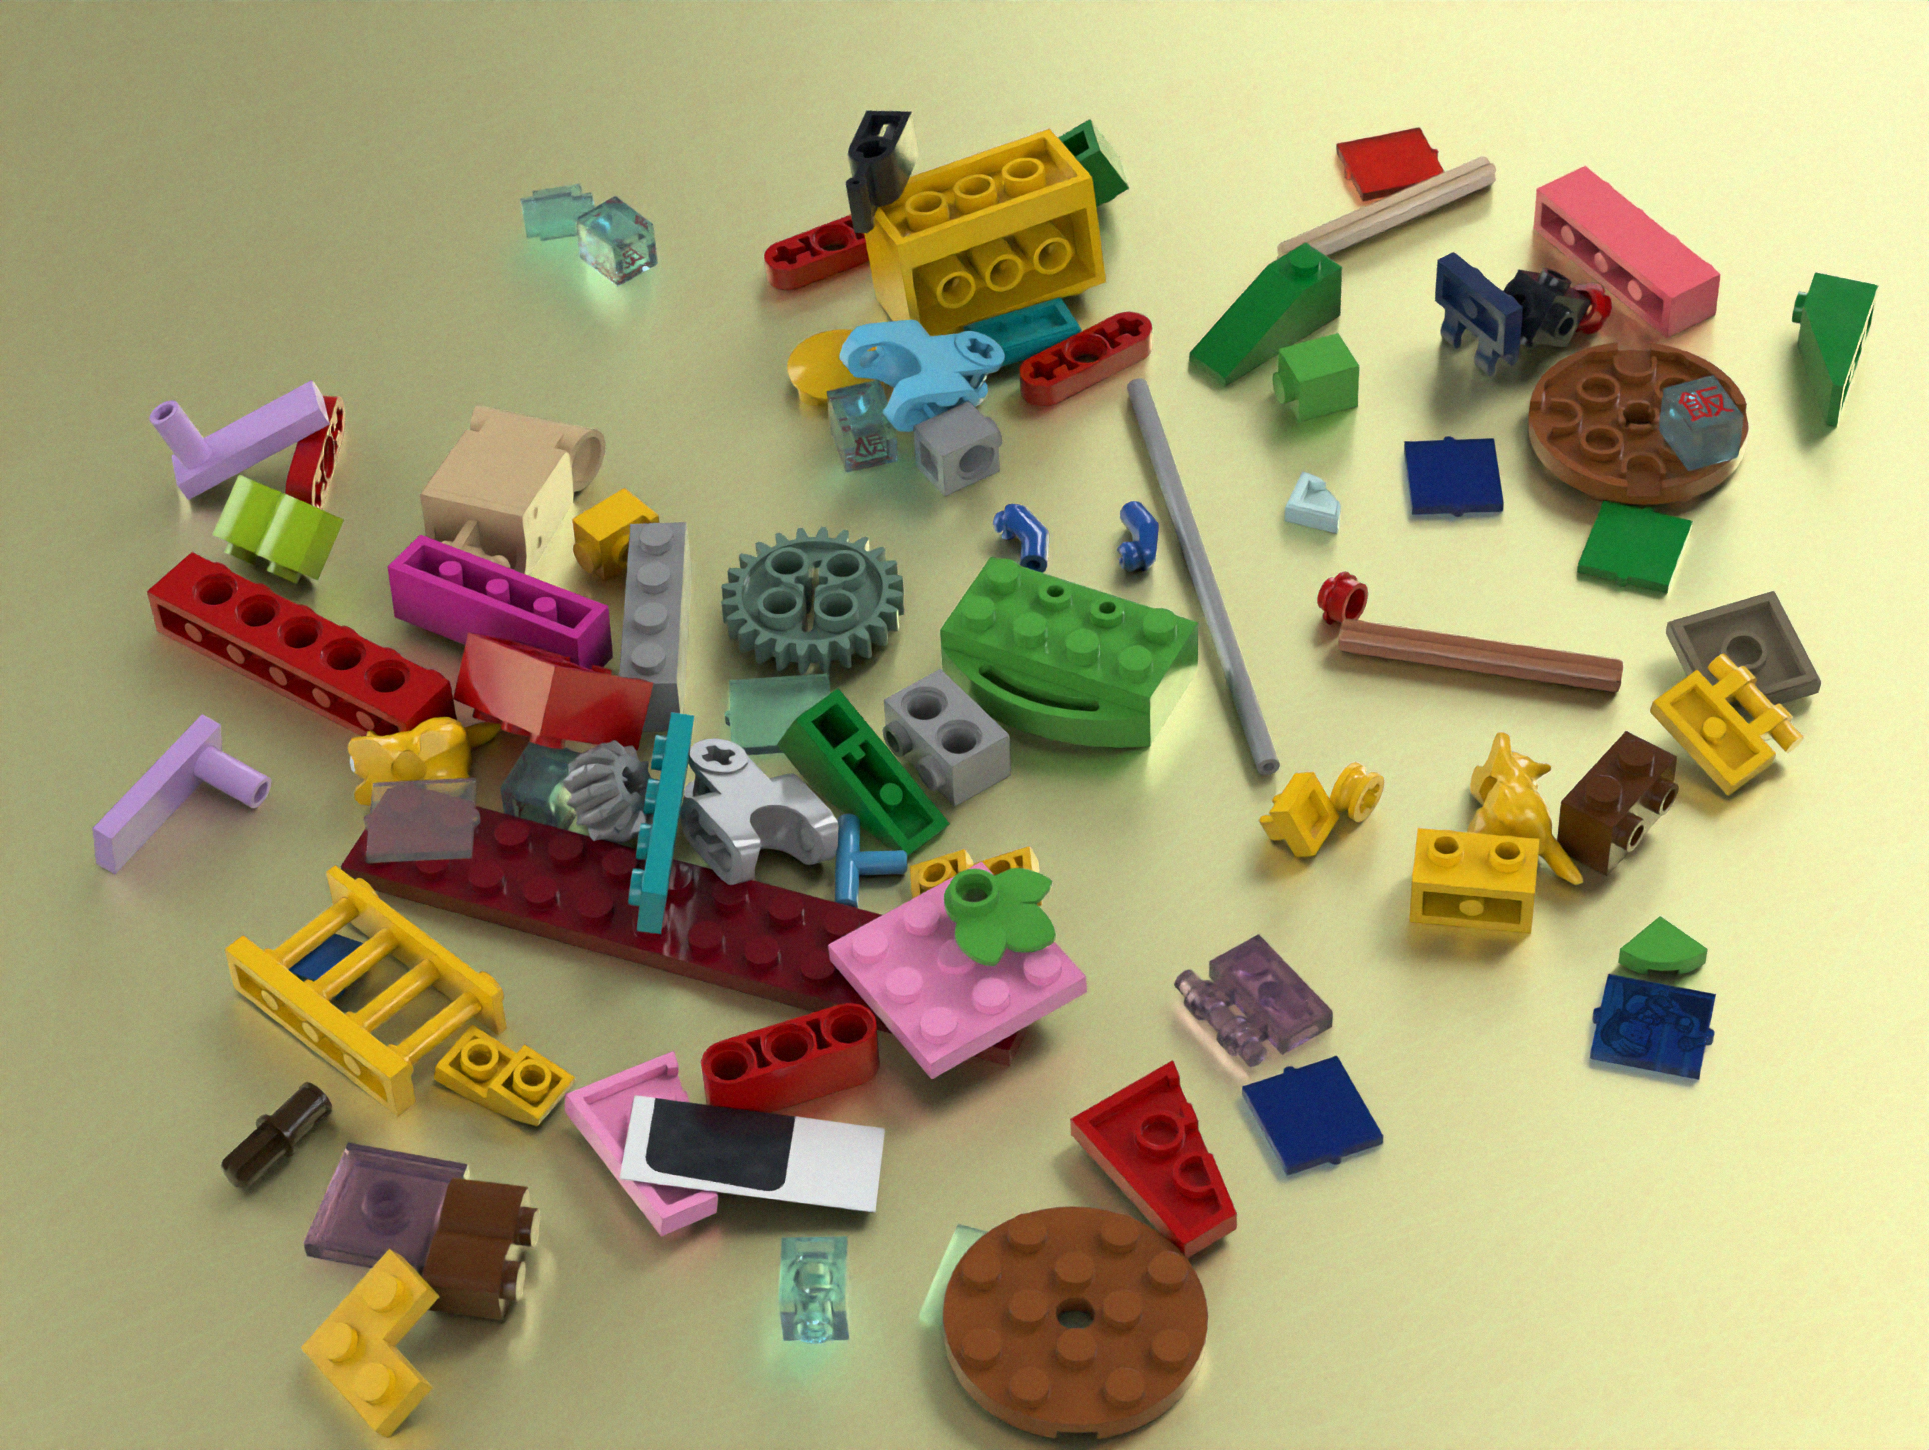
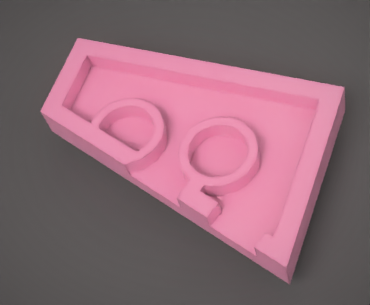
(603, 1118)

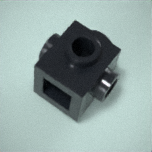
(1549, 307)

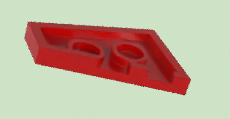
(1156, 1156)

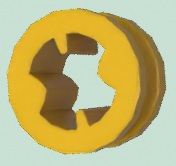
(1357, 792)

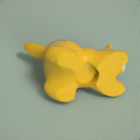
(428, 752)
(1514, 806)

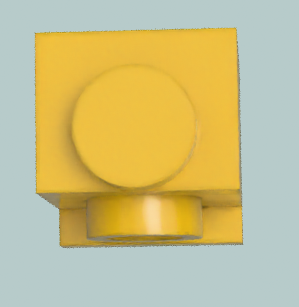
(605, 531)

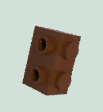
(1617, 803)

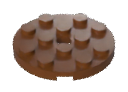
(1582, 430)
(1077, 1380)

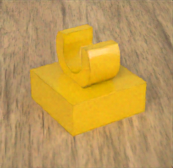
(1301, 815)

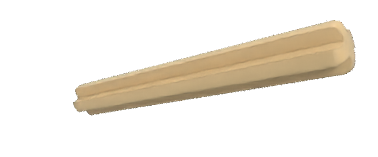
(1396, 208)

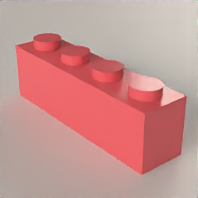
(1626, 251)

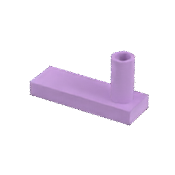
(210, 460)
(167, 784)

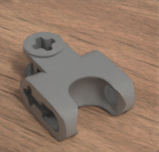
(739, 810)

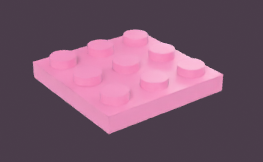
(936, 995)

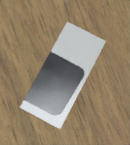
(753, 1153)

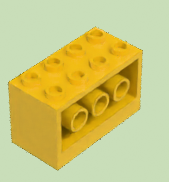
(987, 236)

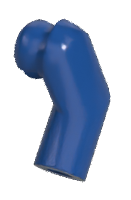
(1020, 522)
(1144, 531)

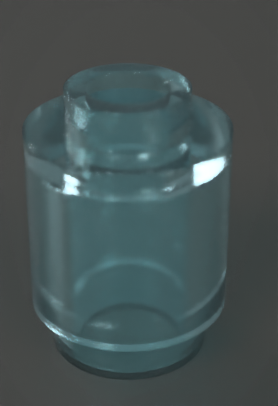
(553, 211)

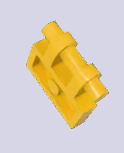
(1716, 733)

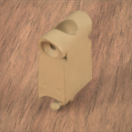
(509, 485)

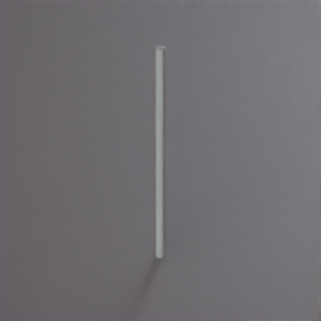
(1203, 579)

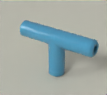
(852, 862)

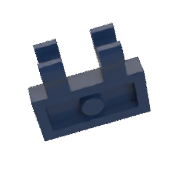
(1479, 307)

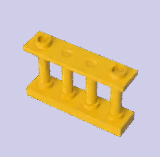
(346, 1037)

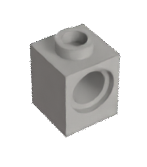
(957, 448)

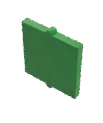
(1635, 546)

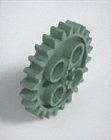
(853, 603)

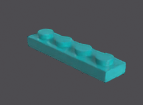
(658, 839)

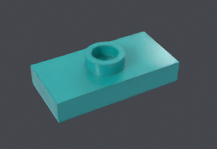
(1029, 329)

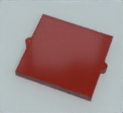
(1388, 162)

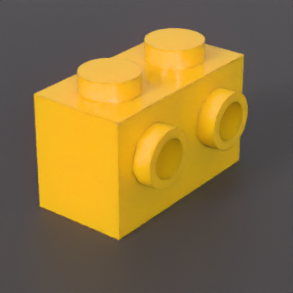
(1474, 880)

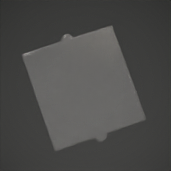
(421, 820)

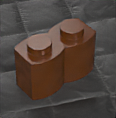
(480, 1248)

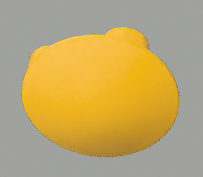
(816, 367)

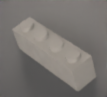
(658, 616)

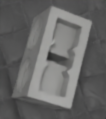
(946, 738)

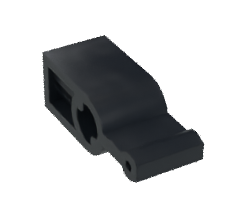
(879, 164)

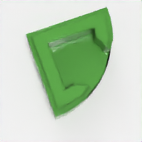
(1662, 948)

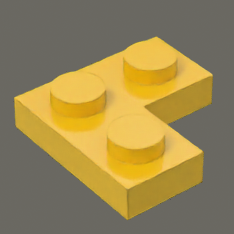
(360, 1339)

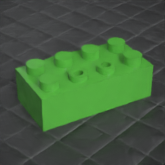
(1067, 657)

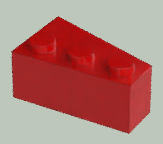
(548, 695)

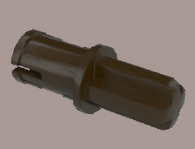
(276, 1135)

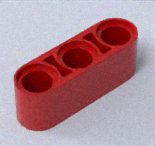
(793, 1060)

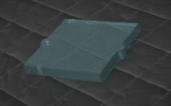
(767, 707)

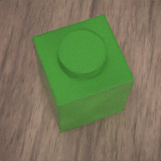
(1317, 377)

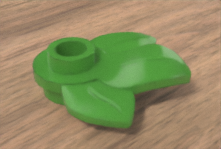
(999, 913)

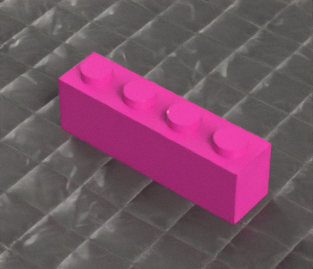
(465, 593)

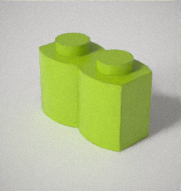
(278, 528)

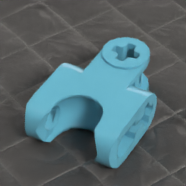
(923, 369)

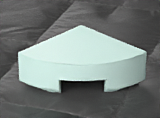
(1313, 505)

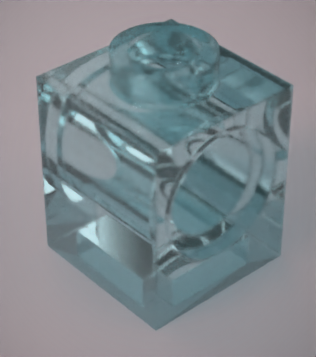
(809, 1268)

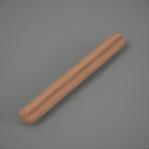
(1481, 655)

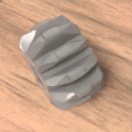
(609, 791)

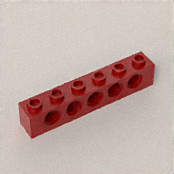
(295, 650)

